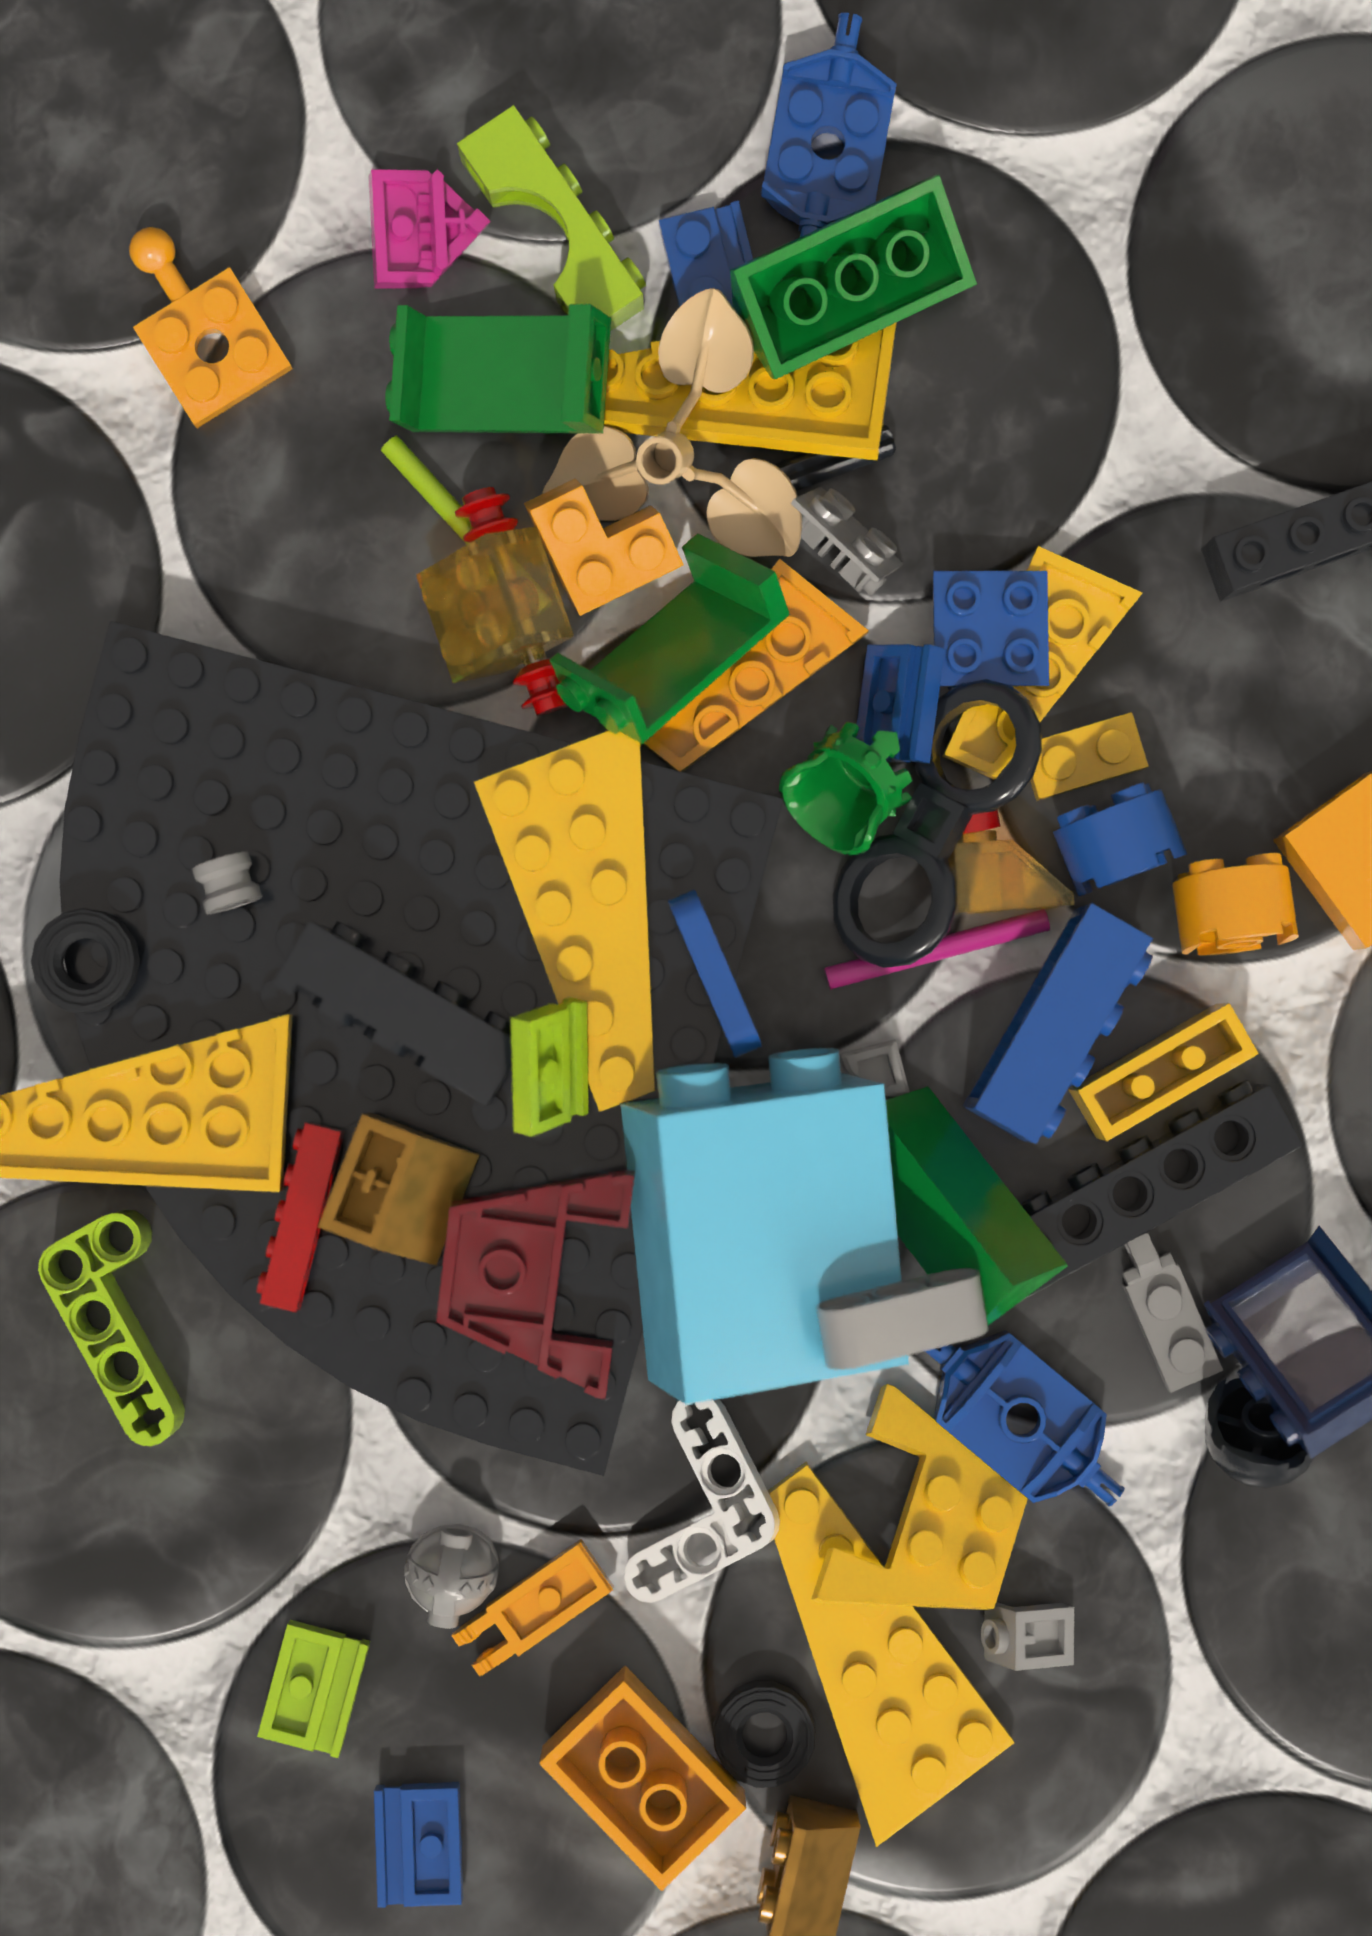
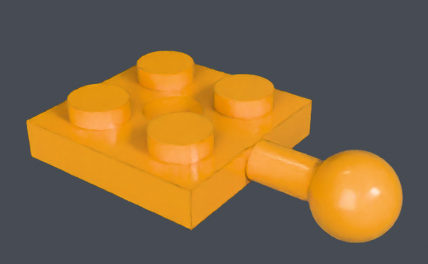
(177, 329)

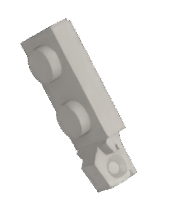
(1168, 1316)

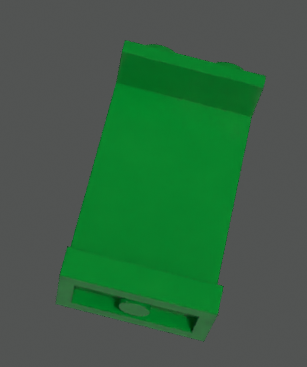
(499, 372)
(681, 646)

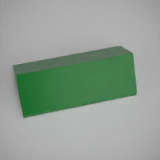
(852, 277)
(958, 1209)

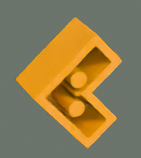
(599, 561)

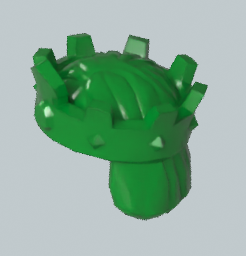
(845, 788)

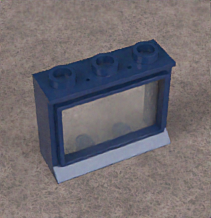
(1302, 1342)

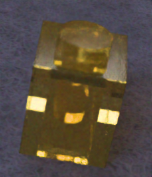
(1002, 877)

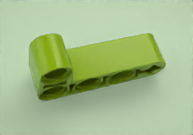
(124, 1330)

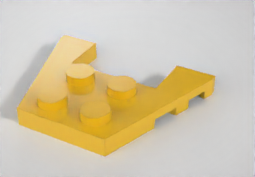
(951, 1529)

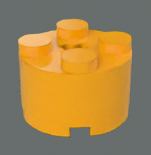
(1234, 906)

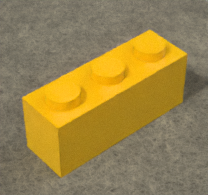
(1163, 1071)

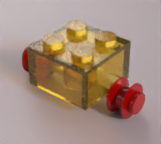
(498, 603)

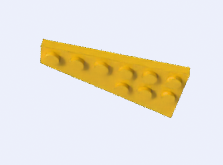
(818, 409)
(579, 871)
(164, 1118)
(892, 1686)

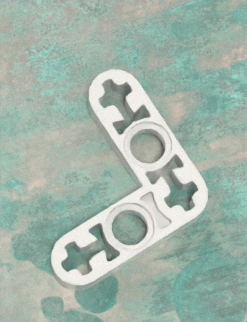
(722, 1524)

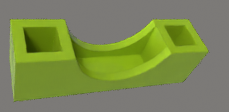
(513, 168)

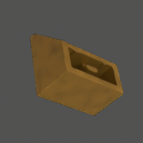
(397, 1189)
(811, 1868)

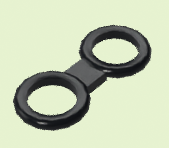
(935, 824)

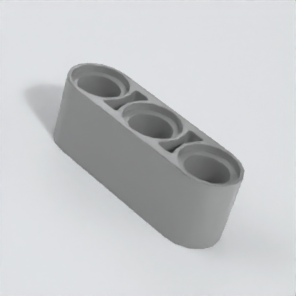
(902, 1318)

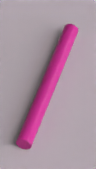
(950, 946)

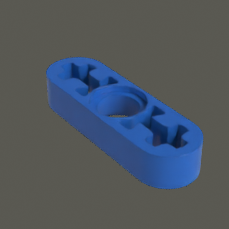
(714, 973)

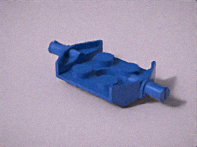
(837, 96)
(973, 1405)

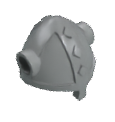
(451, 1572)

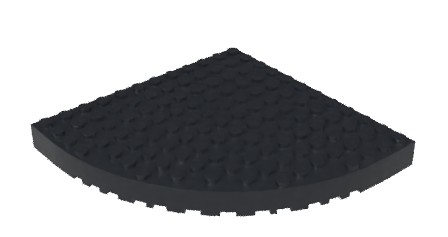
(376, 822)

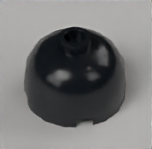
(1246, 1440)

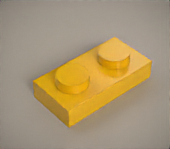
(1088, 756)

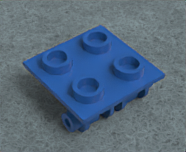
(992, 626)

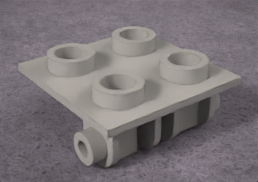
(869, 551)

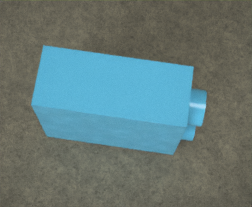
(755, 1216)

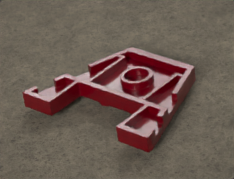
(507, 1265)

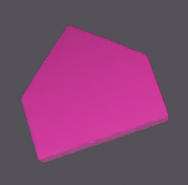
(417, 227)

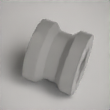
(227, 882)

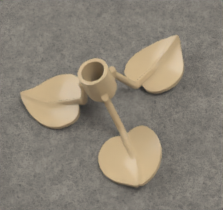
(753, 511)

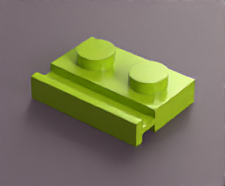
(549, 1066)
(313, 1688)

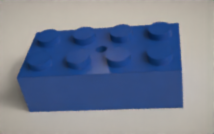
(1059, 1022)

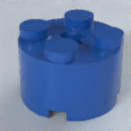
(1118, 839)

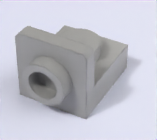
(1029, 1636)

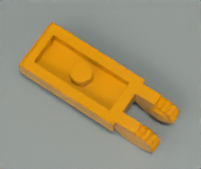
(538, 1605)

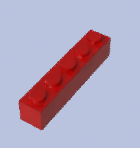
(300, 1216)

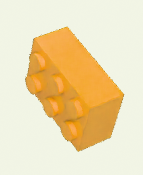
(643, 1778)

